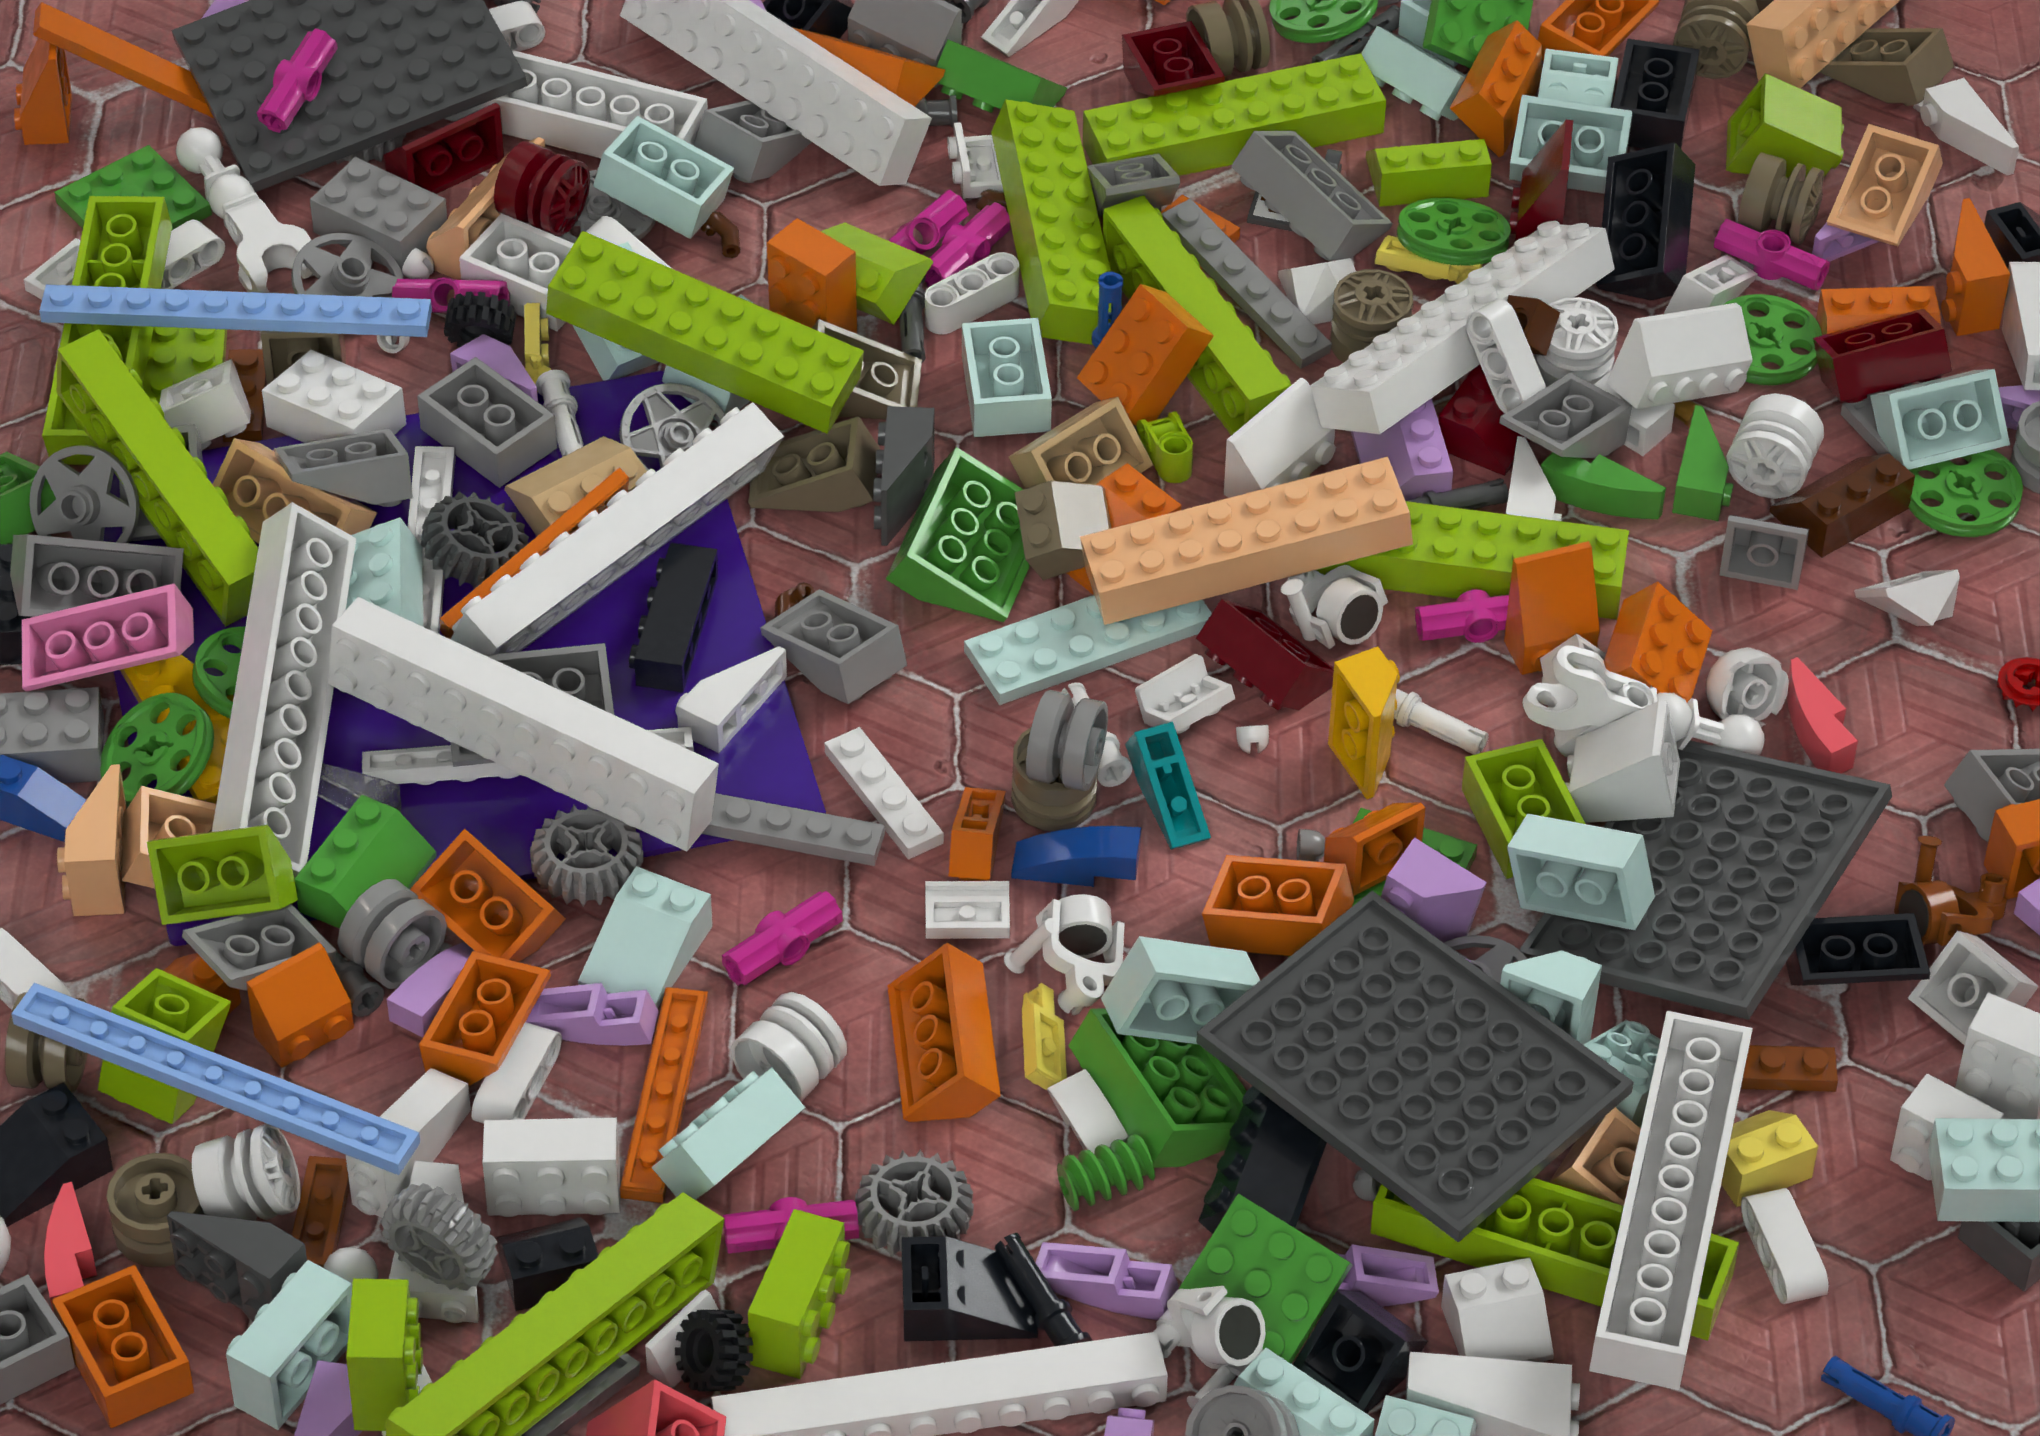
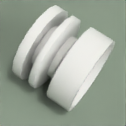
(1581, 341)
(1775, 446)
(794, 1040)
(247, 1175)

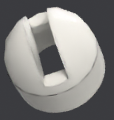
(418, 265)
(388, 344)
(1252, 734)

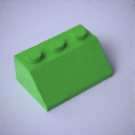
(992, 80)
(362, 850)

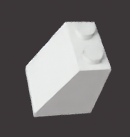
(1626, 768)

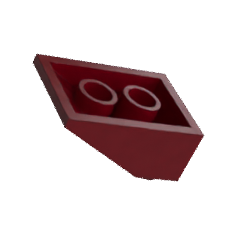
(1168, 60)
(1543, 185)

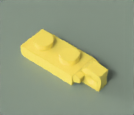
(1399, 259)
(535, 331)
(1043, 1038)

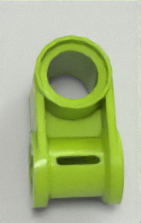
(1168, 447)

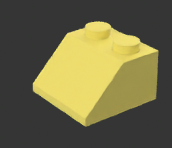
(1767, 1155)

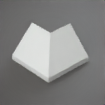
(1313, 287)
(1916, 597)

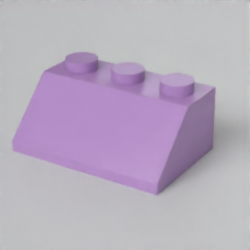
(1414, 450)
(1434, 891)

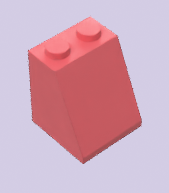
(657, 1412)

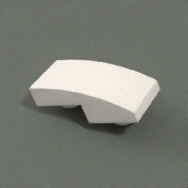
(1087, 1111)

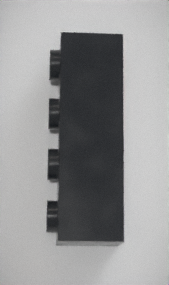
(674, 617)

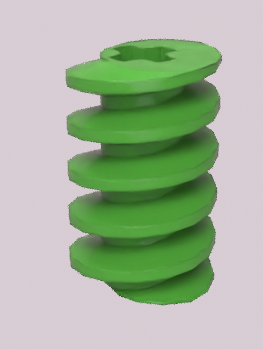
(1105, 1169)

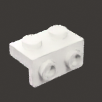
(975, 163)
(1182, 695)

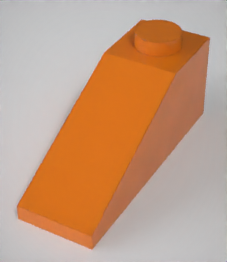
(976, 834)

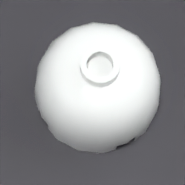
(1747, 684)

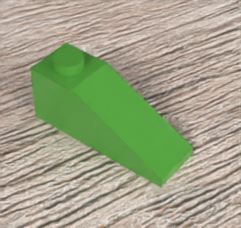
(1703, 473)

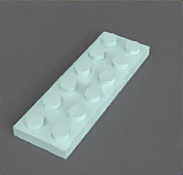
(1072, 644)

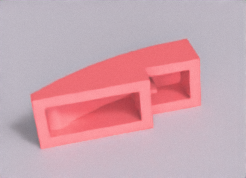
(1819, 721)
(67, 1246)

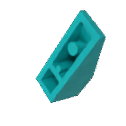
(1167, 785)

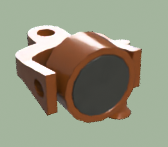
(1945, 908)

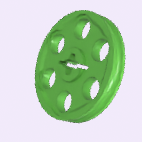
(1320, 12)
(1453, 231)
(1773, 340)
(1968, 491)
(213, 655)
(160, 745)

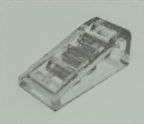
(353, 784)

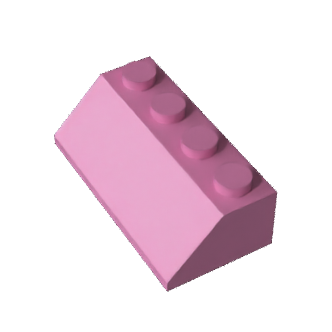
(105, 636)

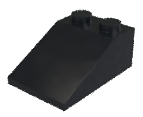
(45, 1146)

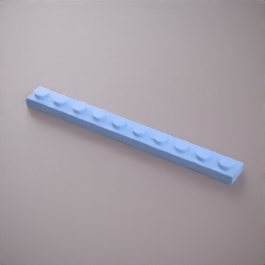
(236, 310)
(216, 1078)

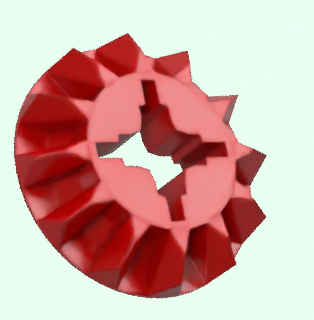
(2015, 675)

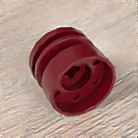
(542, 188)

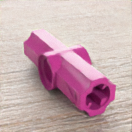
(297, 80)
(932, 222)
(968, 243)
(1771, 254)
(438, 290)
(1471, 615)
(782, 938)
(765, 1227)

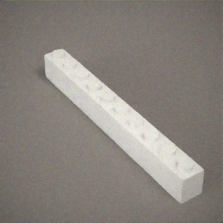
(959, 1393)

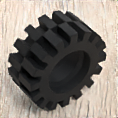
(478, 315)
(714, 1350)

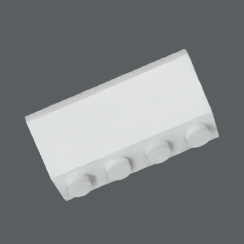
(1683, 356)

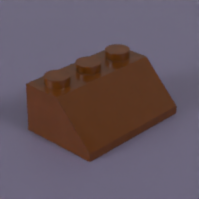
(1848, 501)

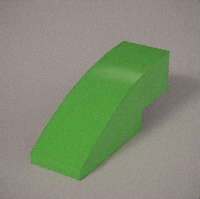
(1603, 487)

